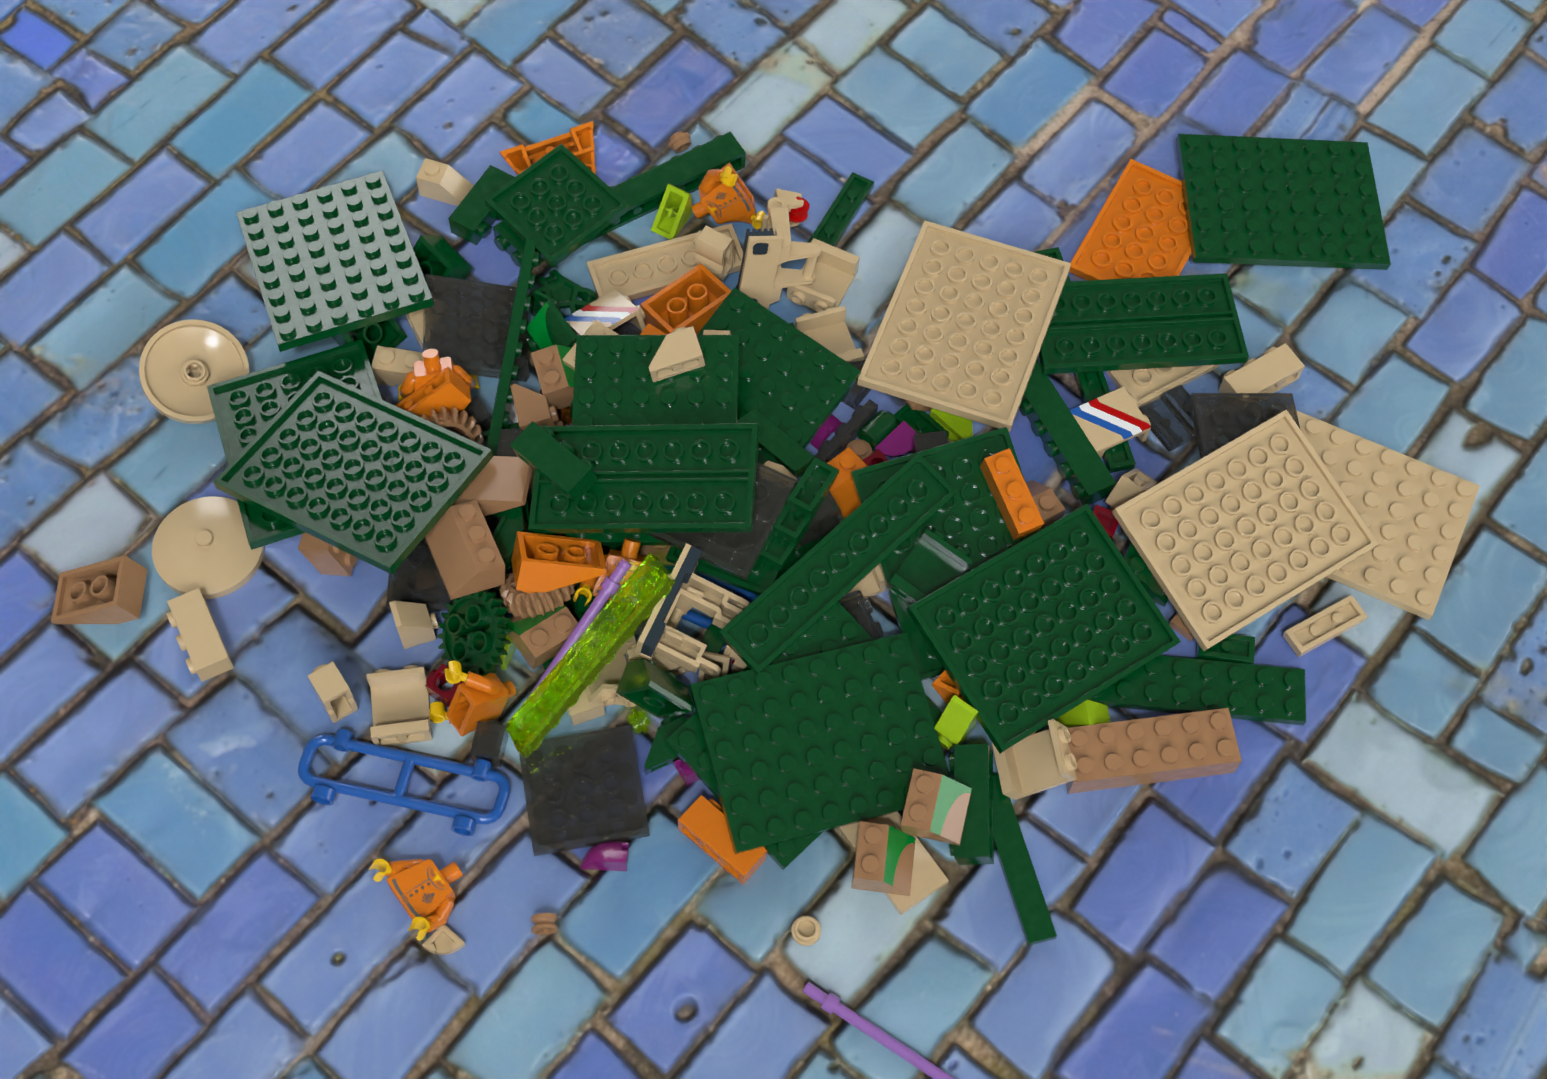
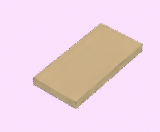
(1151, 383)
(926, 874)

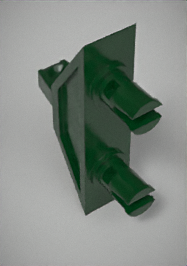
(505, 534)

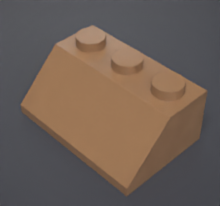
(465, 551)

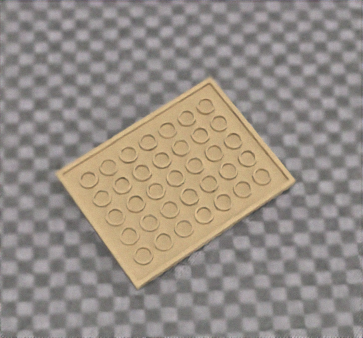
(965, 325)
(1408, 508)
(1244, 529)

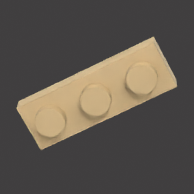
(1325, 626)

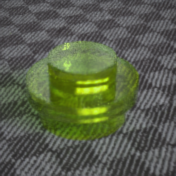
(638, 721)

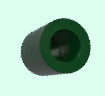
(877, 428)

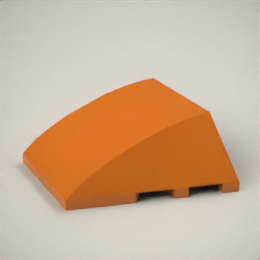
(577, 141)

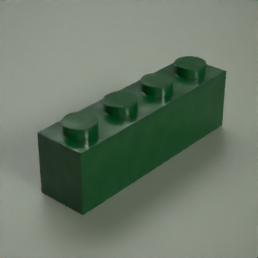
(974, 768)

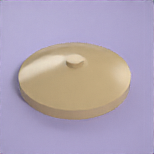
(183, 362)
(205, 548)

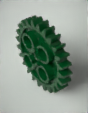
(466, 618)

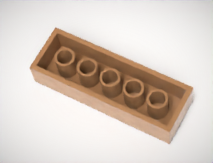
(1153, 750)

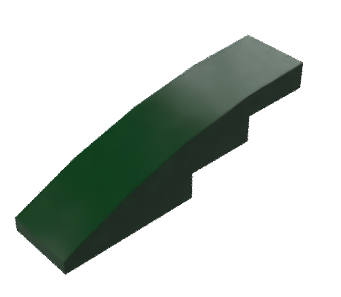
(798, 512)

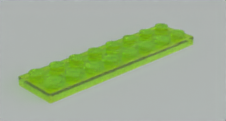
(589, 655)

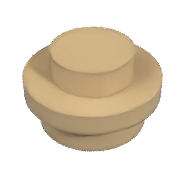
(806, 930)

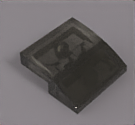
(1171, 418)

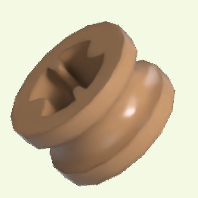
(544, 923)

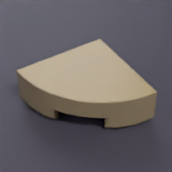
(443, 942)

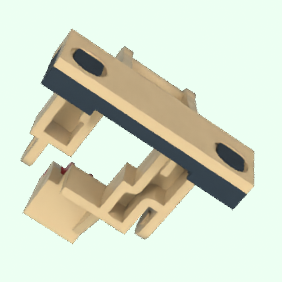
(771, 246)
(688, 592)

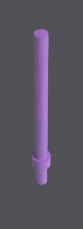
(609, 586)
(832, 1004)

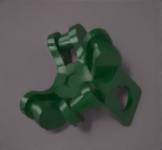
(561, 292)

